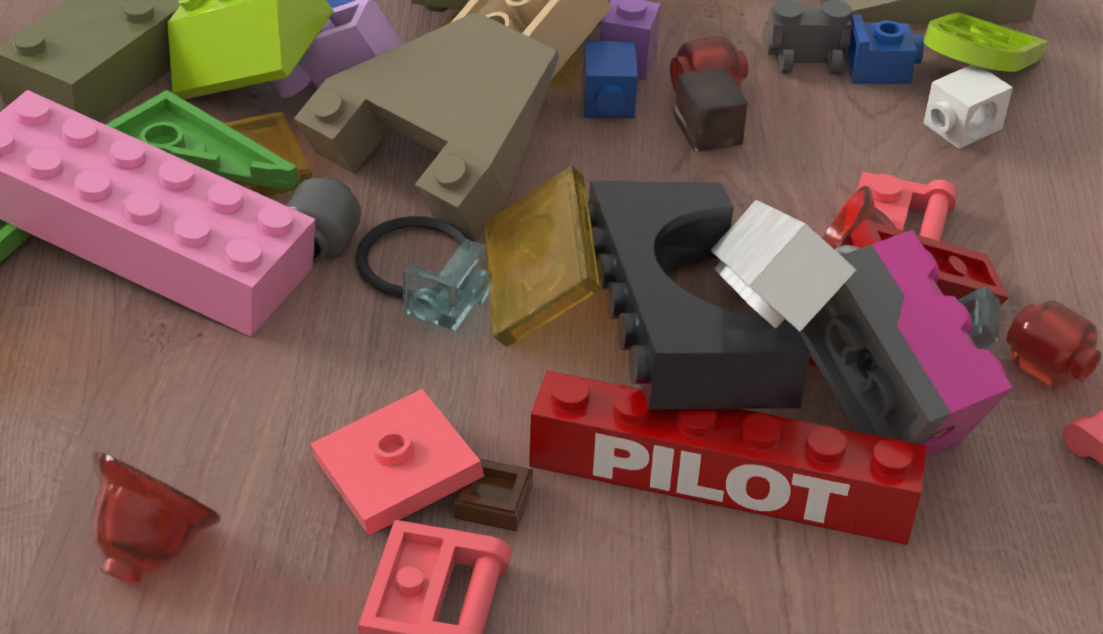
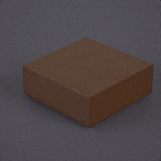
(497, 497)

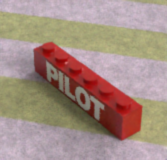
(728, 458)

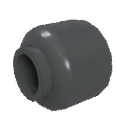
(335, 213)

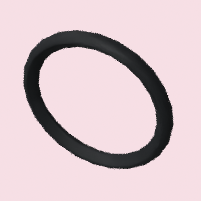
(391, 225)

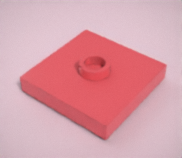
(396, 461)

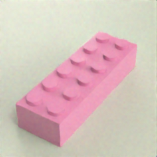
(149, 214)

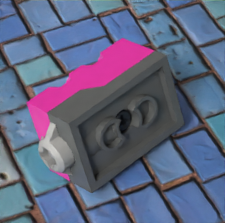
(903, 349)

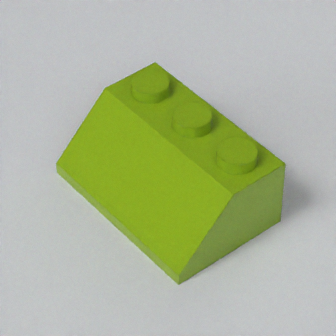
(239, 42)

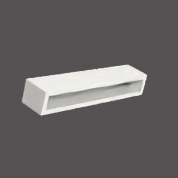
(780, 265)

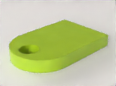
(983, 43)

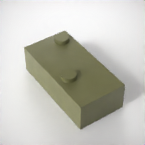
(89, 54)

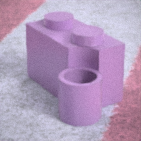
(347, 39)

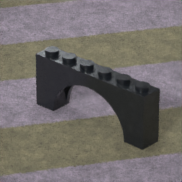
(678, 344)

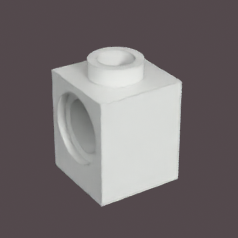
(967, 105)

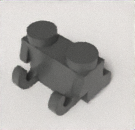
(808, 34)

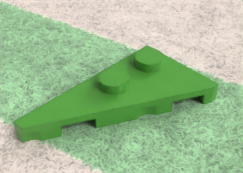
(205, 142)

